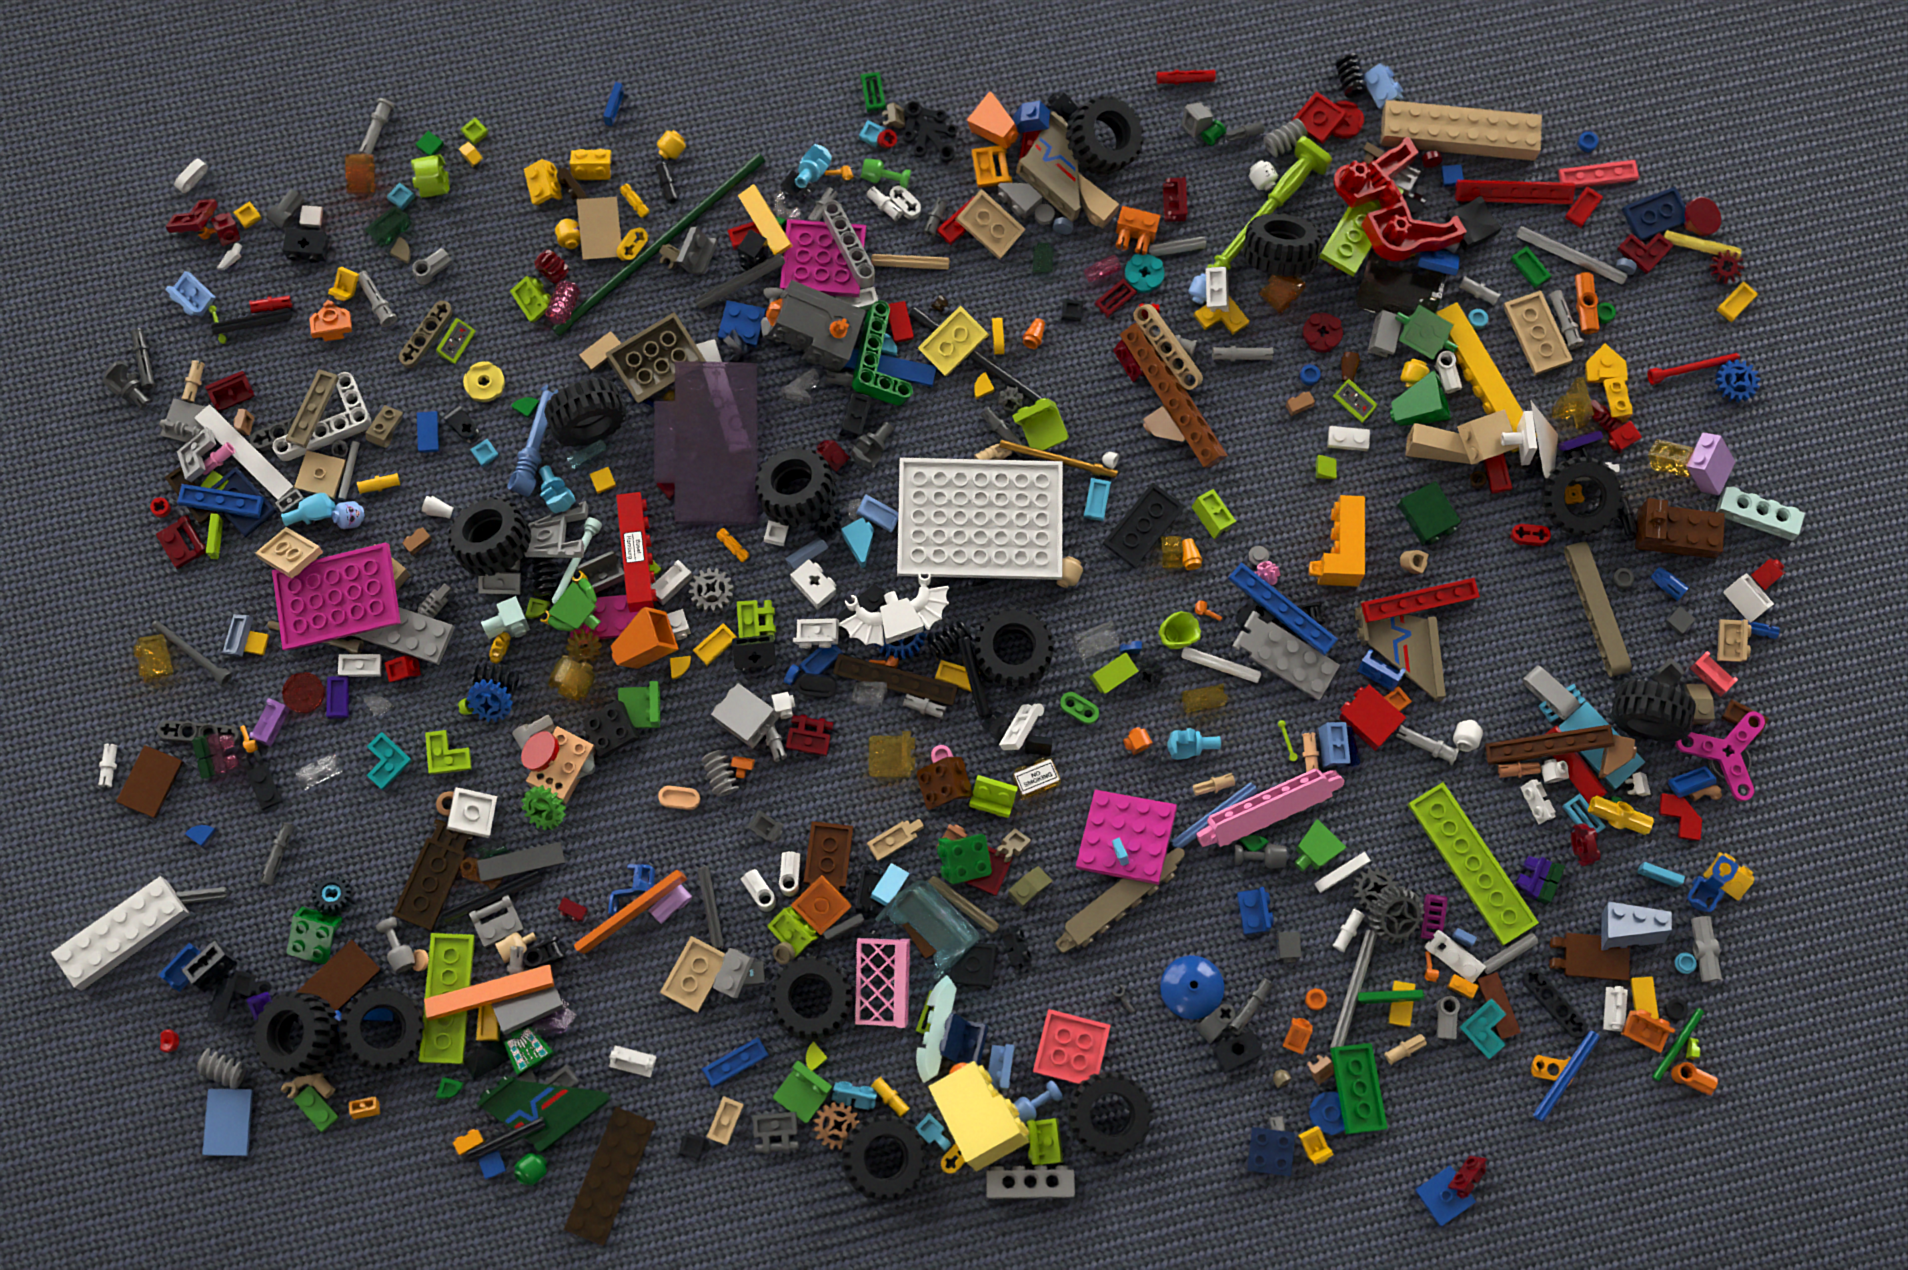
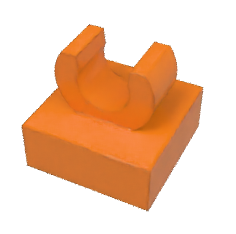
(742, 765)

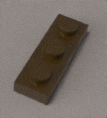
(175, 480)

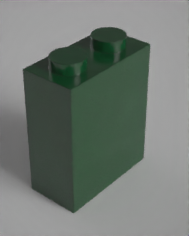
(1429, 514)

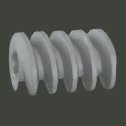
(1284, 136)
(718, 773)
(221, 1070)

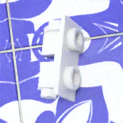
(1534, 793)
(1615, 1008)
(632, 1061)

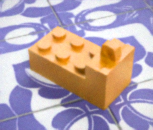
(1347, 558)

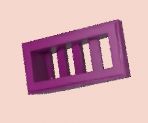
(1441, 918)

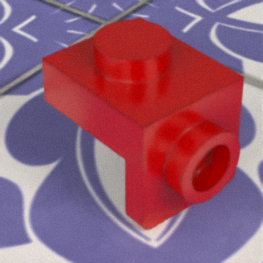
(1623, 437)
(1769, 573)

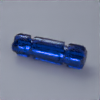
(1354, 758)

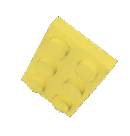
(953, 341)

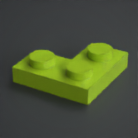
(441, 758)

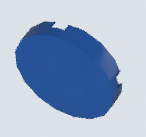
(1327, 1113)

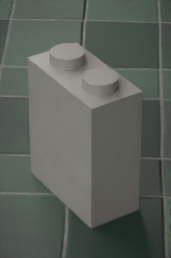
(745, 715)

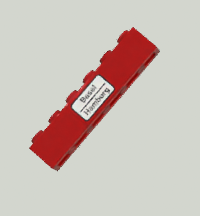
(635, 551)

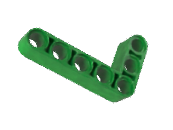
(869, 373)

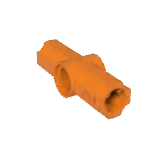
(1586, 292)

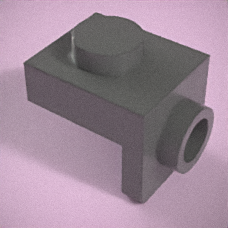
(765, 827)

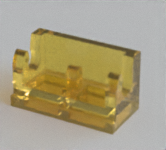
(1203, 698)

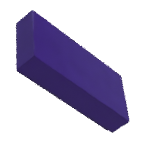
(1580, 440)
(337, 697)

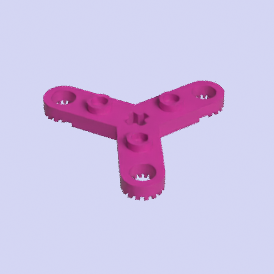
(1733, 765)

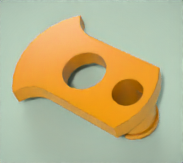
(1545, 1061)

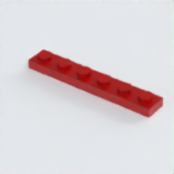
(1515, 191)
(1420, 600)

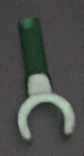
(489, 853)

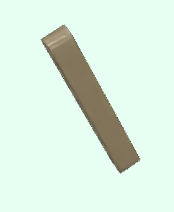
(1597, 609)

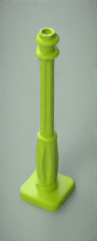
(1310, 158)

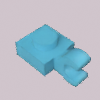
(931, 1131)

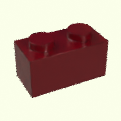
(573, 910)

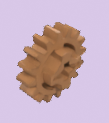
(830, 1117)

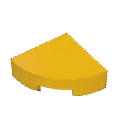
(983, 386)
(679, 666)

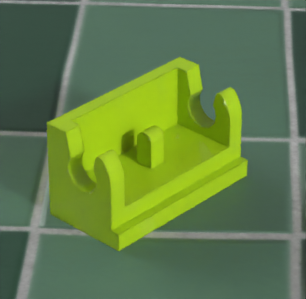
(1213, 513)
(1113, 673)

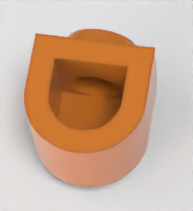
(1137, 740)

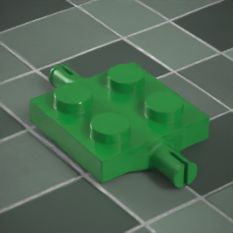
(1426, 332)

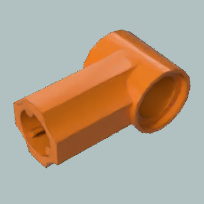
(1695, 1078)

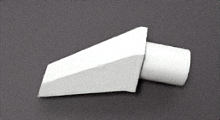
(230, 257)

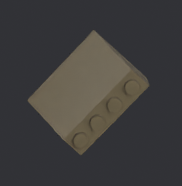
(648, 358)

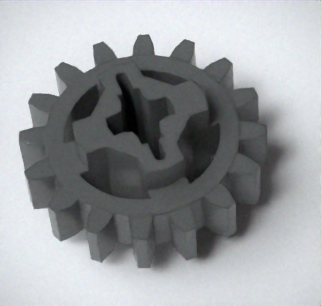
(1372, 881)

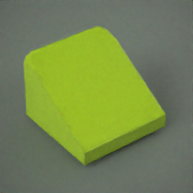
(1325, 467)

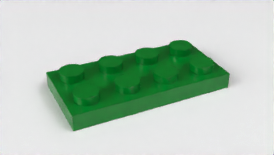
(1358, 1088)

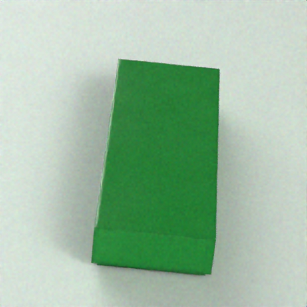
(1391, 996)

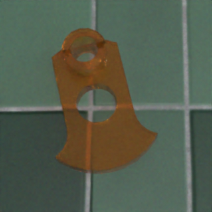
(471, 874)

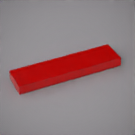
(1580, 773)

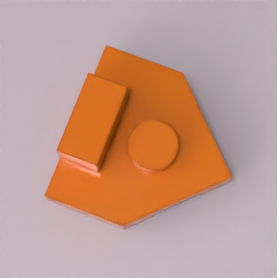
(330, 322)

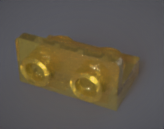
(152, 657)

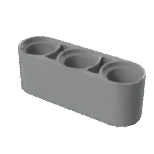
(1551, 691)

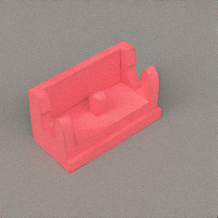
(1713, 674)

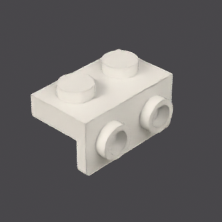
(817, 632)

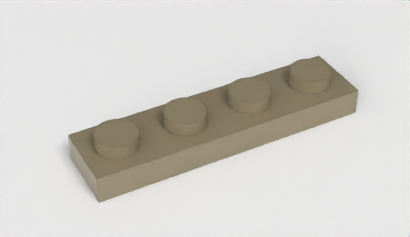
(312, 408)

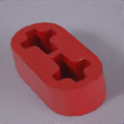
(1531, 530)

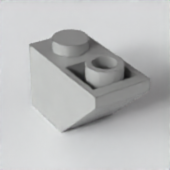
(1020, 197)

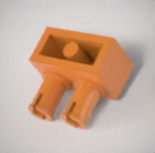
(1137, 225)

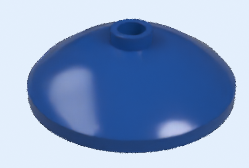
(1183, 999)

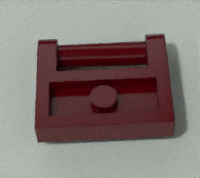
(176, 546)

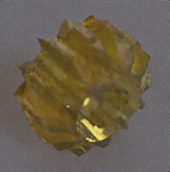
(581, 639)

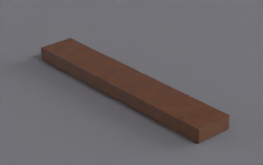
(1549, 744)

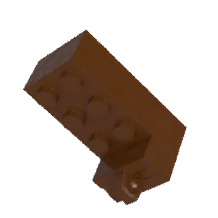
(1679, 530)

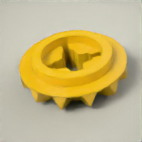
(499, 647)

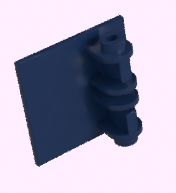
(1271, 1151)

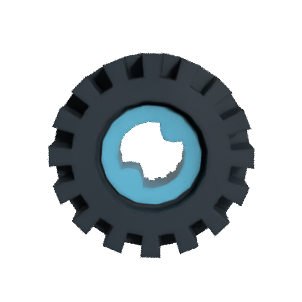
(331, 905)

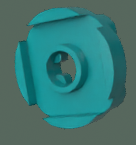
(1144, 262)

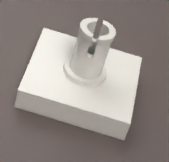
(1524, 437)

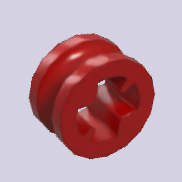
(887, 133)
(160, 501)

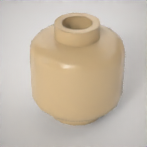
(1071, 572)

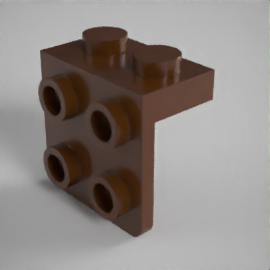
(944, 782)

